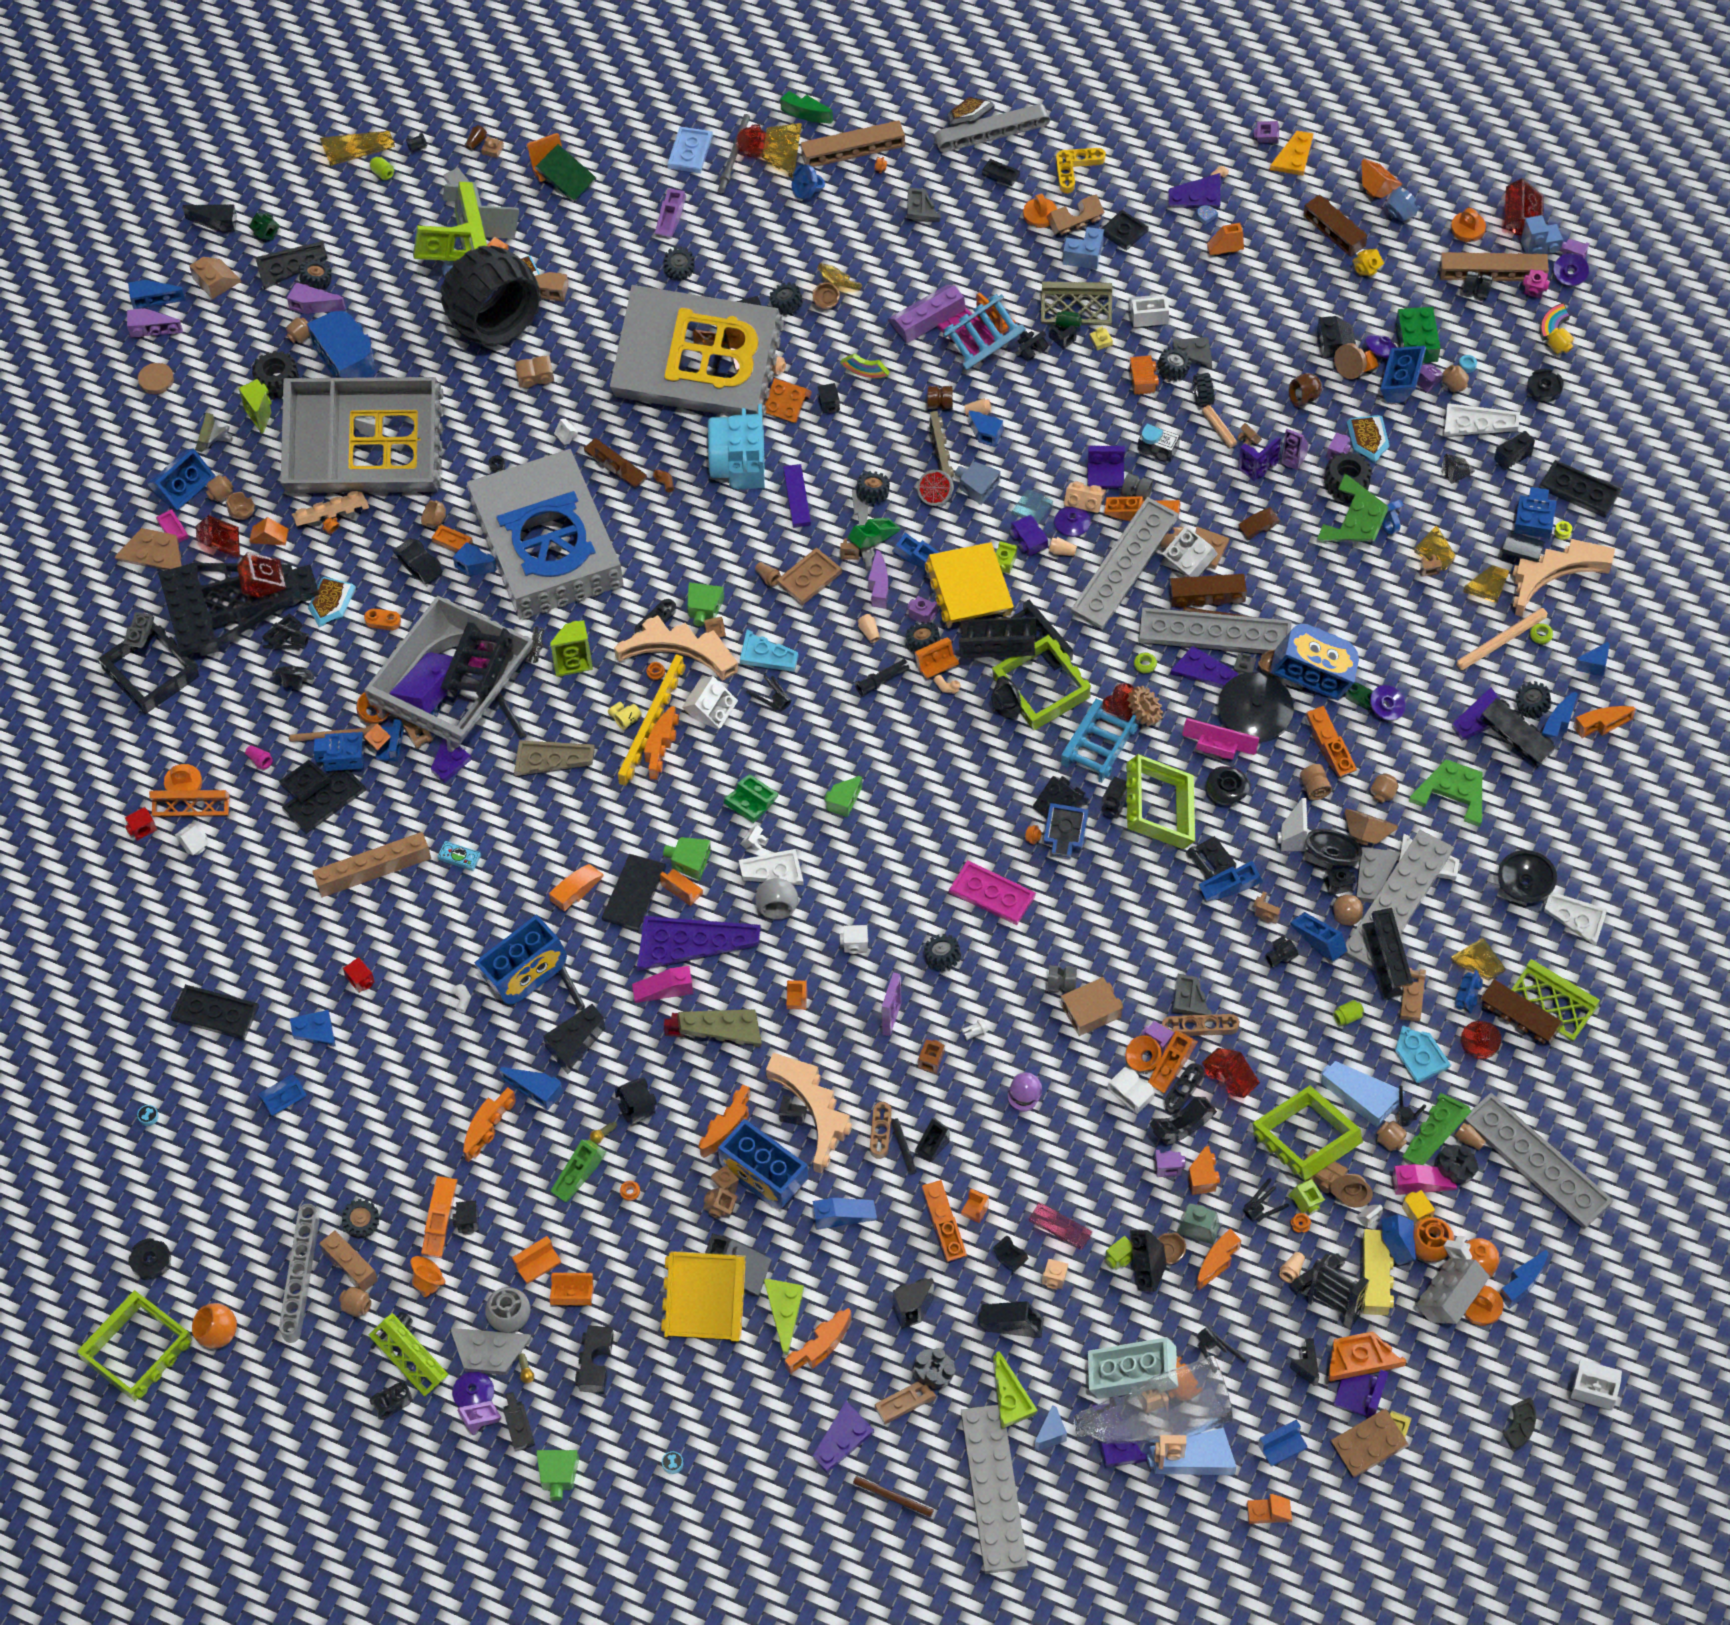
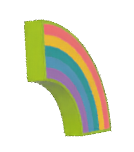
(864, 367)

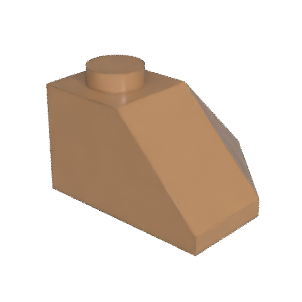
(1368, 828)

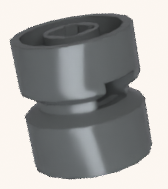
(1143, 486)
(1062, 978)

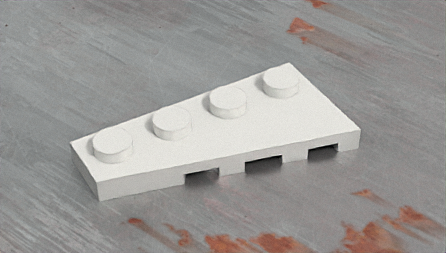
(1477, 420)

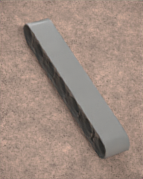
(992, 128)
(301, 1281)

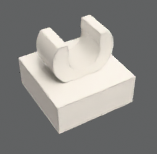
(565, 431)
(752, 837)
(1458, 1249)

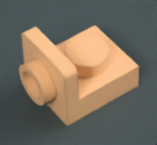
(1054, 1274)

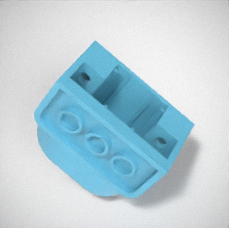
(737, 449)

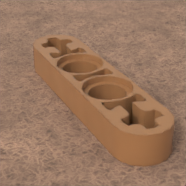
(1200, 1020)

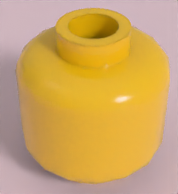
(1560, 340)

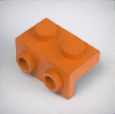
(936, 658)
(571, 1289)

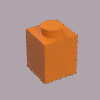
(377, 737)

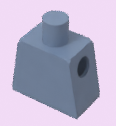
(978, 481)

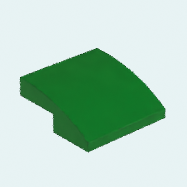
(751, 798)

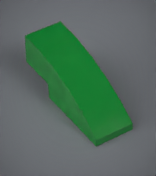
(806, 108)
(873, 532)

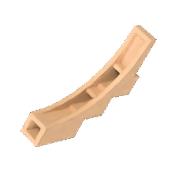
(1554, 564)
(680, 640)
(803, 1082)

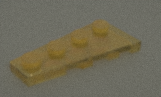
(353, 146)

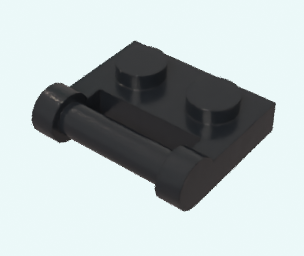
(1215, 855)

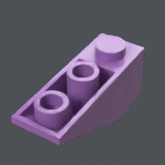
(311, 300)
(149, 323)
(1294, 449)

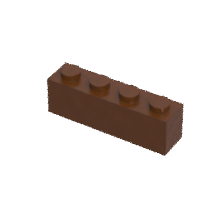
(1335, 225)
(1208, 590)
(1521, 1011)

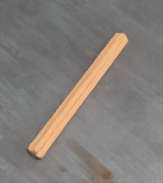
(1502, 638)

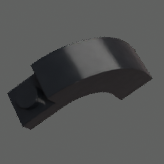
(1184, 1122)

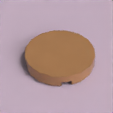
(1350, 361)
(155, 378)

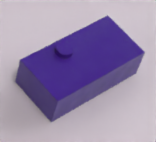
(423, 682)

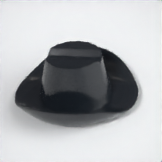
(293, 675)
(1006, 698)
(1227, 785)

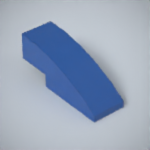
(913, 551)
(1560, 718)
(1231, 881)
(1523, 1280)

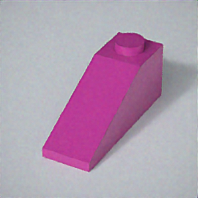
(664, 985)
(1420, 1177)

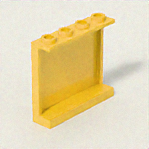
(968, 583)
(704, 1295)

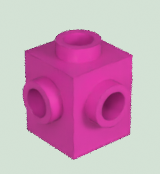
(1536, 283)

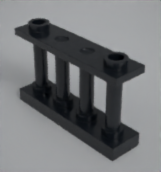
(988, 644)
(462, 656)
(1387, 953)
(1338, 1291)

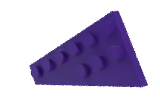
(680, 940)

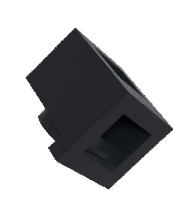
(1339, 880)

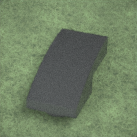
(139, 630)

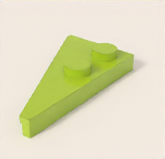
(785, 1305)
(1012, 1398)

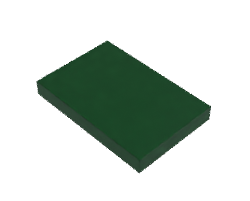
(565, 172)

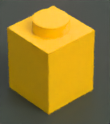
(1417, 1206)

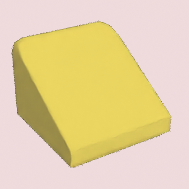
(1401, 1421)

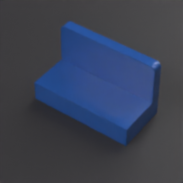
(391, 749)
(282, 1094)
(1282, 1443)

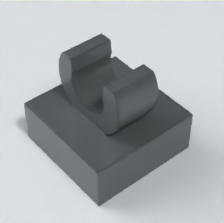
(1244, 664)

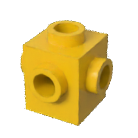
(1368, 262)

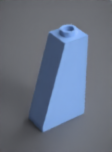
(1363, 1093)
(1204, 1455)

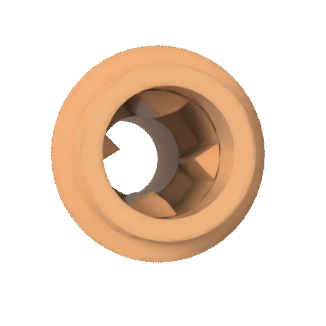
(982, 406)
(1062, 547)
(868, 626)
(1292, 1267)

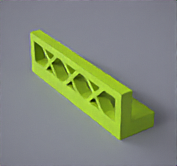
(425, 1364)

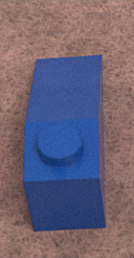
(152, 293)
(1321, 936)
(534, 1085)
(842, 1211)

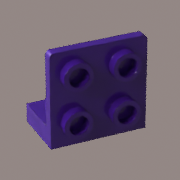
(1256, 464)
(1106, 466)
(1361, 1393)

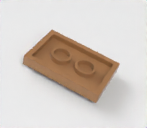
(809, 576)
(1369, 1443)

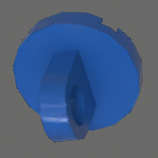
(806, 182)
(1392, 517)

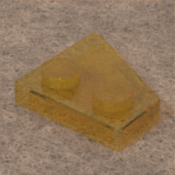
(837, 277)
(1436, 544)
(1488, 584)
(1479, 957)

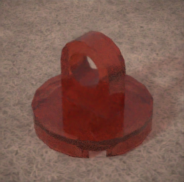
(751, 141)
(1118, 701)
(1481, 1039)

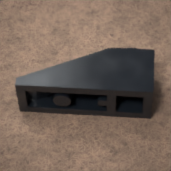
(216, 217)

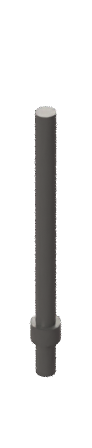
(725, 176)

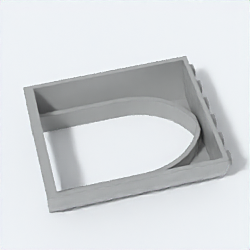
(434, 632)

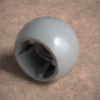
(776, 898)
(511, 1321)

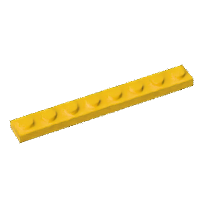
(654, 713)

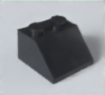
(1332, 334)

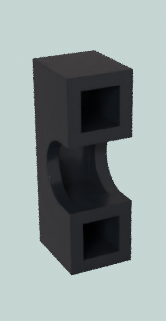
(596, 1342)

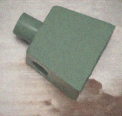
(1199, 1223)

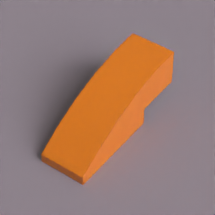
(1603, 720)
(575, 886)
(1218, 1258)

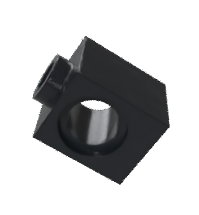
(828, 398)

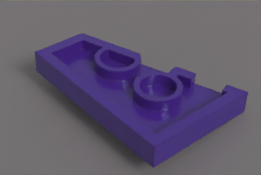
(1121, 1454)

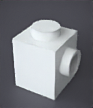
(192, 839)
(855, 939)

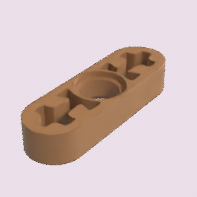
(876, 1122)

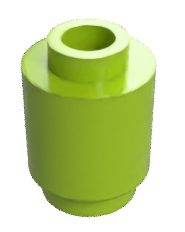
(381, 168)
(1348, 1013)

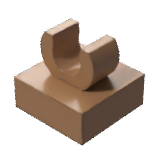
(492, 147)
(1250, 434)
(849, 551)
(1430, 567)
(715, 624)

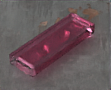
(1060, 1226)

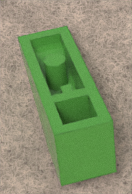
(578, 1169)

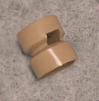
(1315, 781)

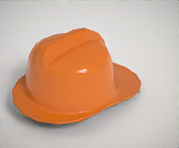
(426, 1275)

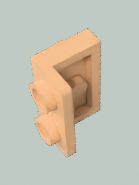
(1084, 496)

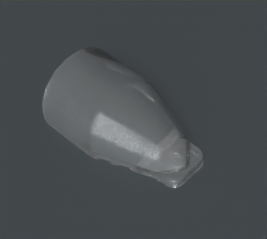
(1171, 1404)

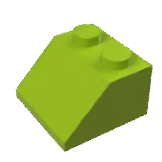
(256, 403)

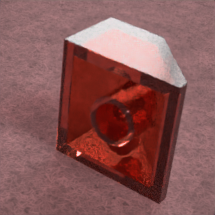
(260, 575)

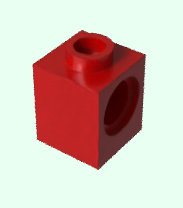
(140, 824)
(359, 975)

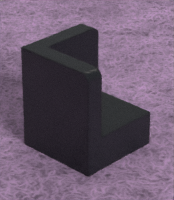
(1063, 337)
(791, 1112)

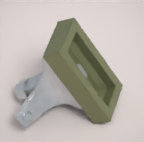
(211, 433)

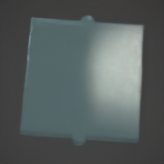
(1032, 504)

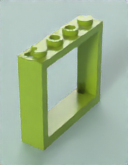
(1063, 705)
(1184, 801)
(1305, 1169)
(112, 1326)

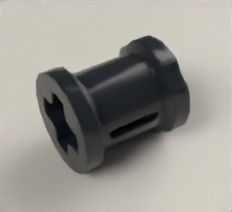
(416, 142)

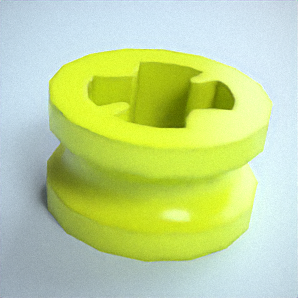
(1563, 525)

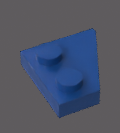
(313, 1027)

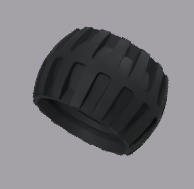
(474, 279)

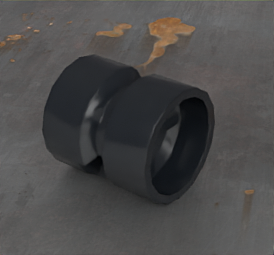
(1477, 284)

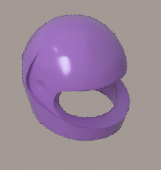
(1025, 1088)

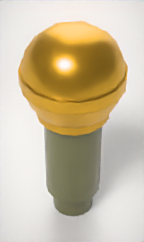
(598, 1135)
(526, 1373)

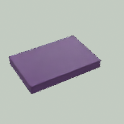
(891, 1004)

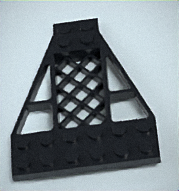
(189, 611)

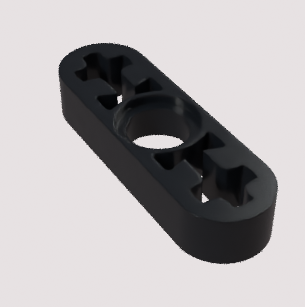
(658, 610)
(1183, 1080)
(1304, 1281)

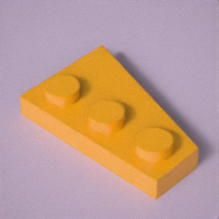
(1294, 154)

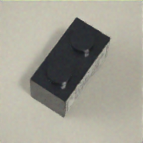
(1164, 449)

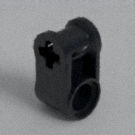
(390, 1401)

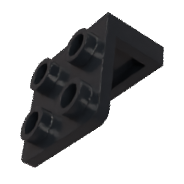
(1059, 792)

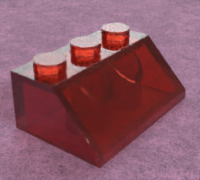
(1520, 203)

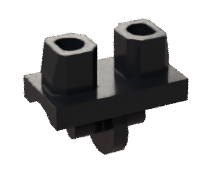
(1026, 348)

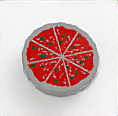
(935, 487)

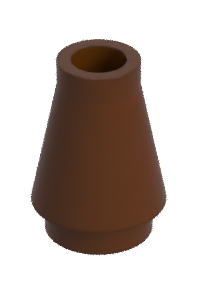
(475, 137)

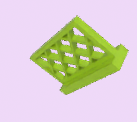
(1565, 989)

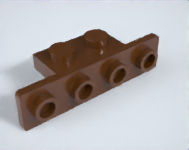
(615, 463)

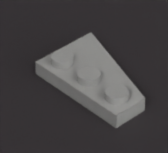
(1374, 871)

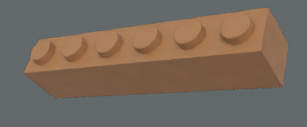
(853, 144)
(1499, 265)
(371, 864)

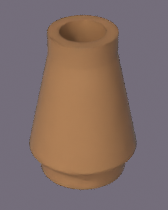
(767, 573)
(1469, 1136)

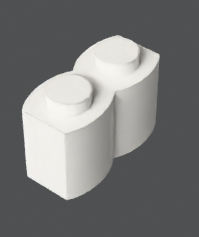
(1131, 1090)

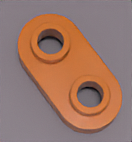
(381, 619)

